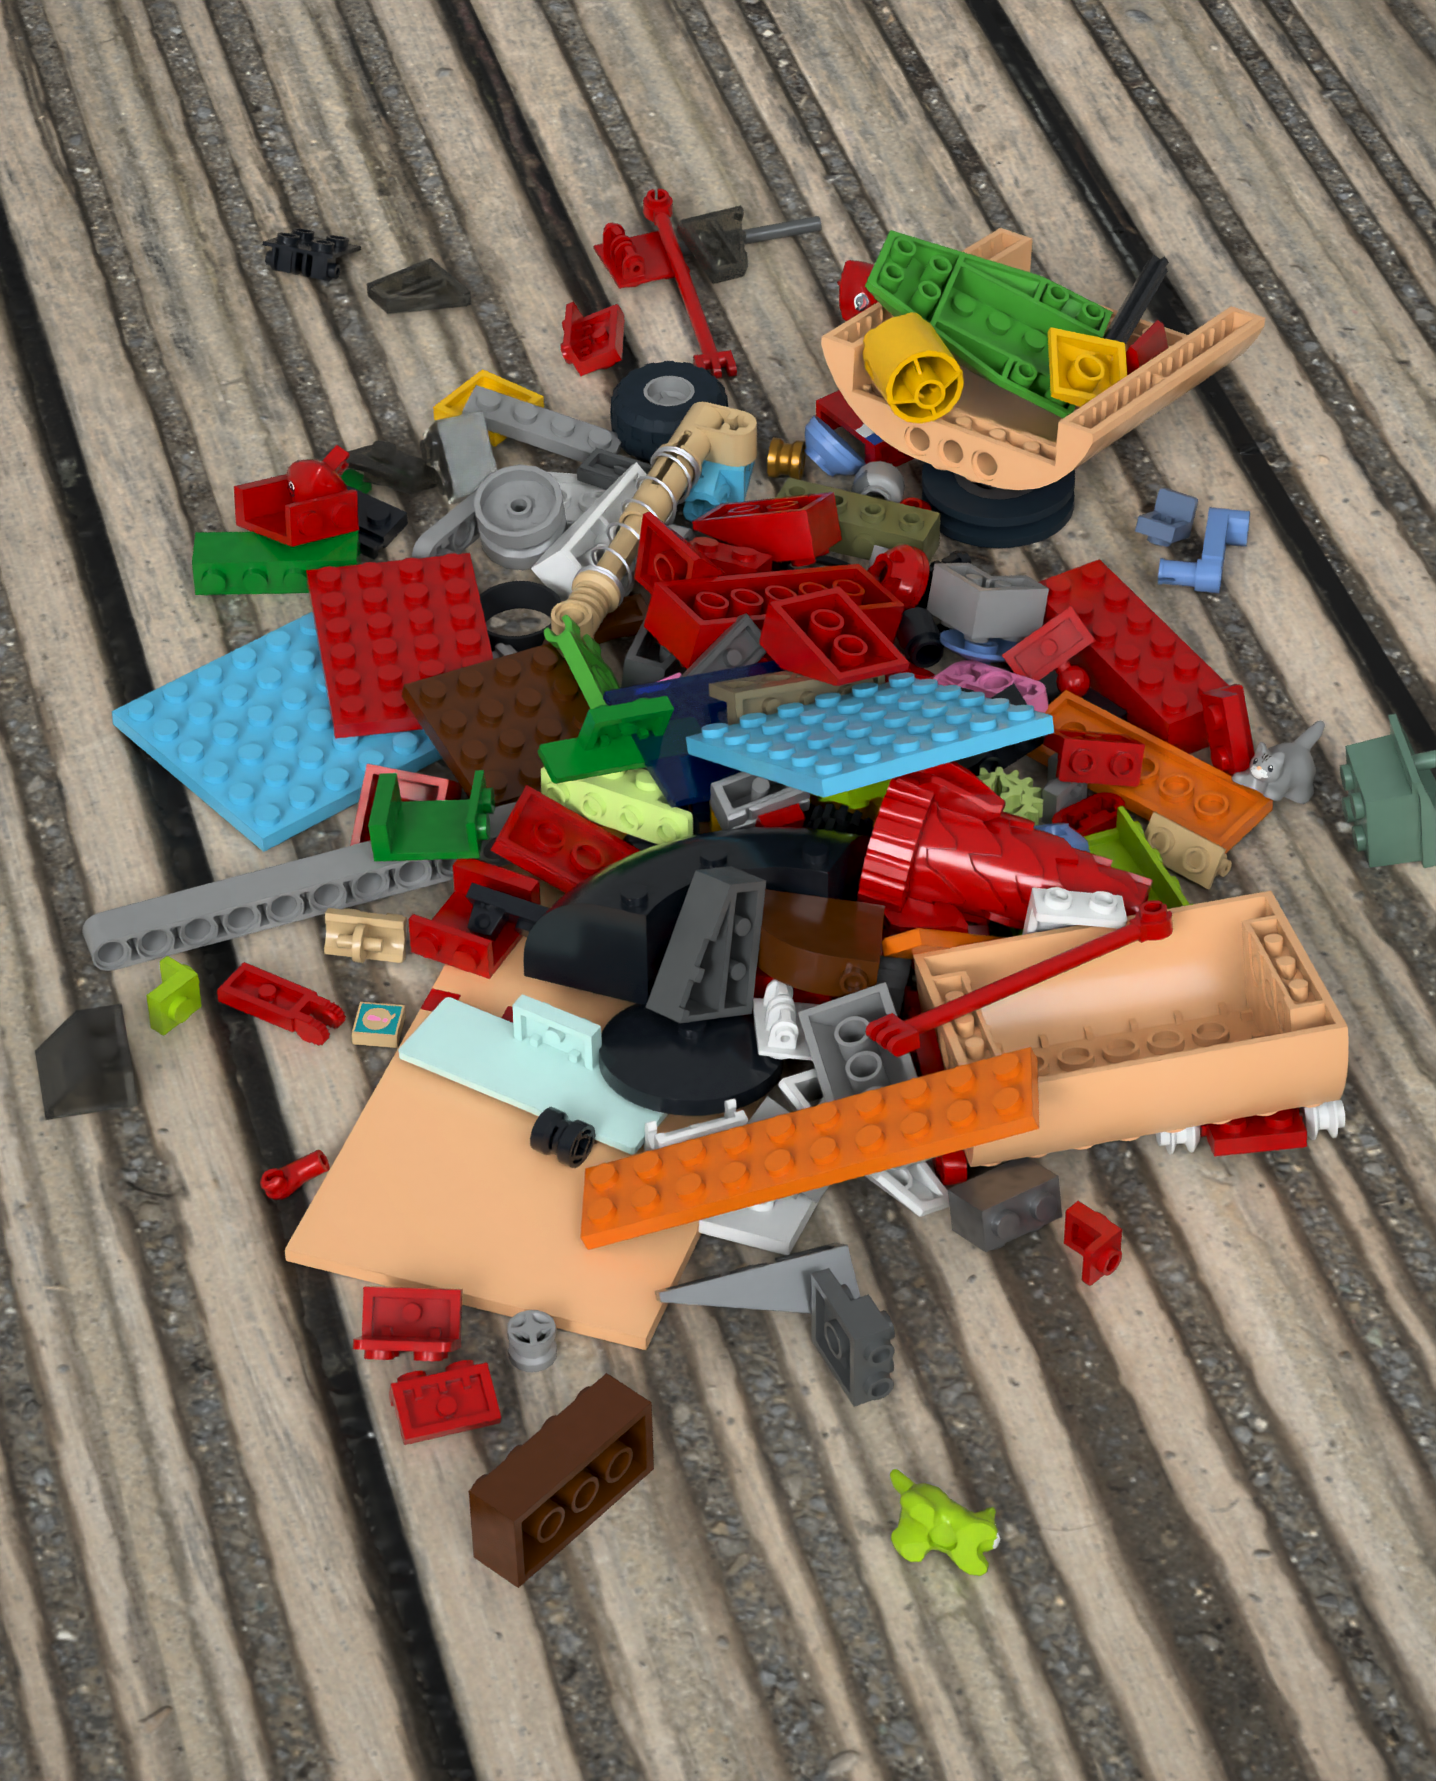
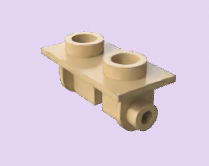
(1187, 851)

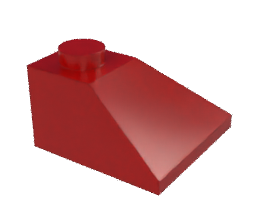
(668, 556)

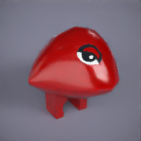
(852, 291)
(318, 478)

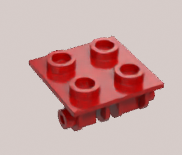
(633, 258)

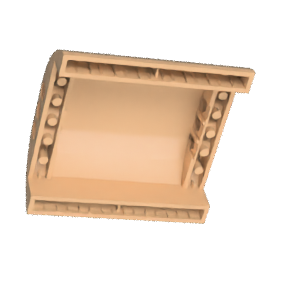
(1010, 441)

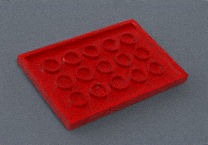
(391, 628)

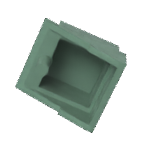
(1391, 799)

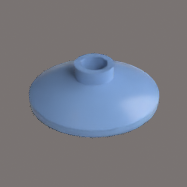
(983, 652)

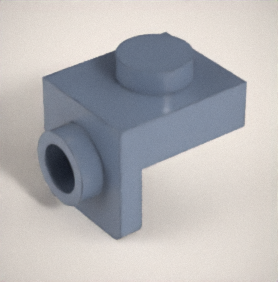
(1170, 519)

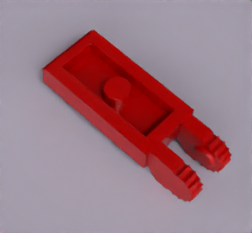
(281, 1003)

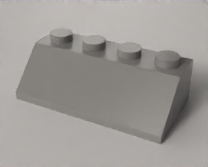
(842, 1052)

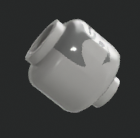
(879, 481)

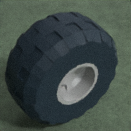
(654, 402)

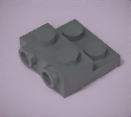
(852, 1338)

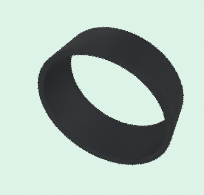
(518, 596)

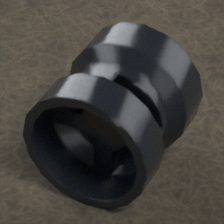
(565, 1138)

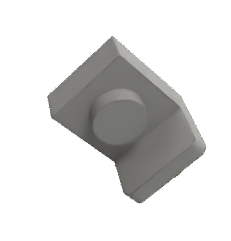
(1059, 794)

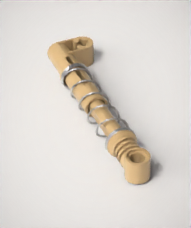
(673, 470)

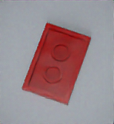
(556, 842)

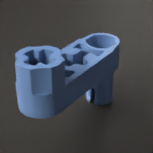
(1222, 529)

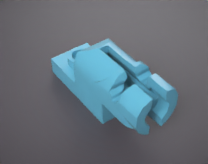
(717, 486)

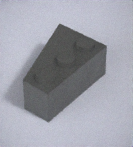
(712, 949)

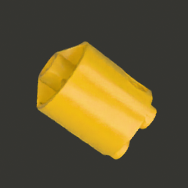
(912, 368)

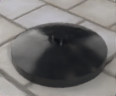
(687, 1064)

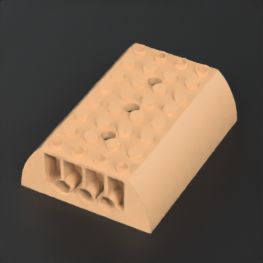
(1152, 1034)

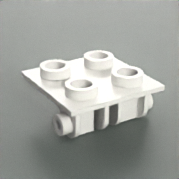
(778, 1023)

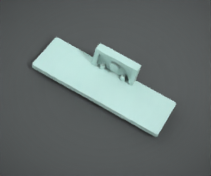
(530, 1064)

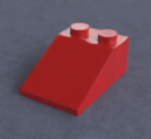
(783, 527)
(828, 639)

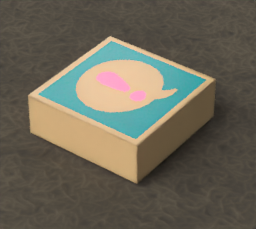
(378, 1024)

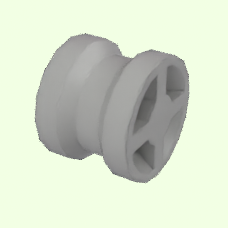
(532, 1341)

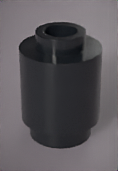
(920, 638)

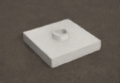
(765, 1226)

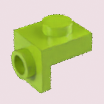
(175, 997)

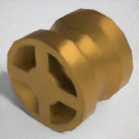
(786, 459)

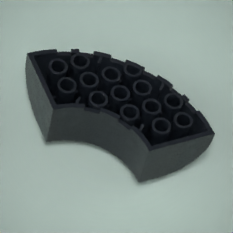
(619, 921)

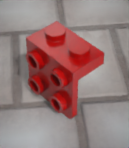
(410, 1321)

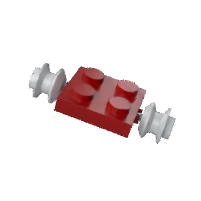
(1261, 1133)

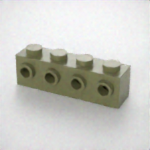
(874, 521)

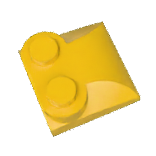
(1083, 365)

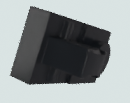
(495, 909)

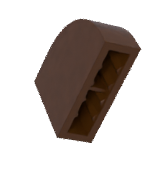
(820, 942)

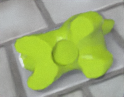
(938, 1523)

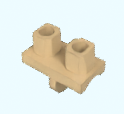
(365, 935)

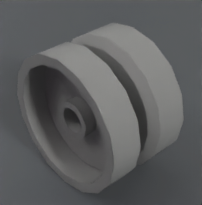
(519, 515)

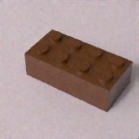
(561, 1479)

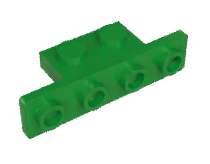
(606, 740)

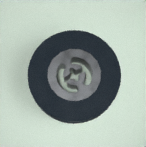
(994, 515)

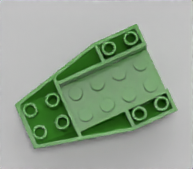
(984, 312)

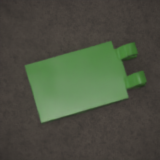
(584, 661)

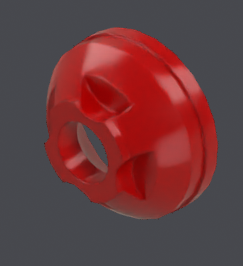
(903, 573)

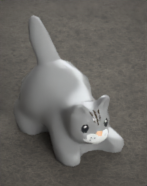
(1284, 768)

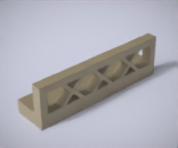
(770, 690)

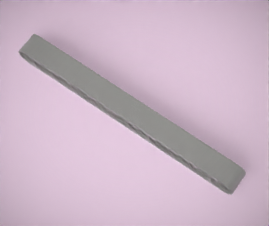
(263, 900)

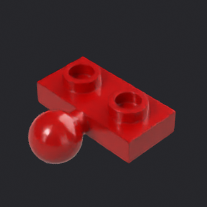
(1051, 649)

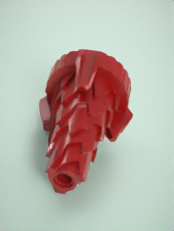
(955, 857)

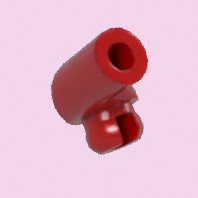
(286, 1180)

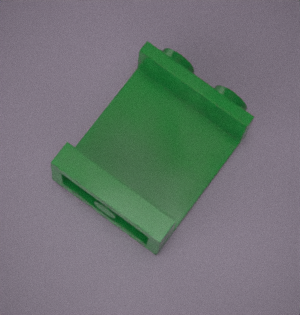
(429, 827)

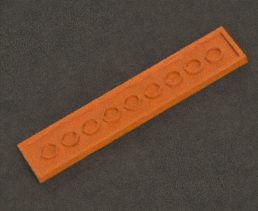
(811, 1148)

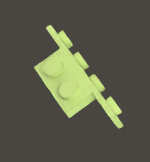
(623, 802)

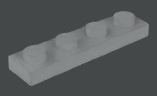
(540, 426)

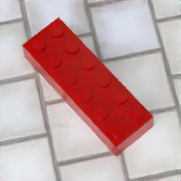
(696, 611)
(1135, 656)

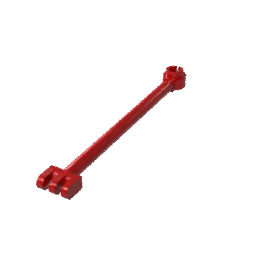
(660, 212)
(901, 1037)

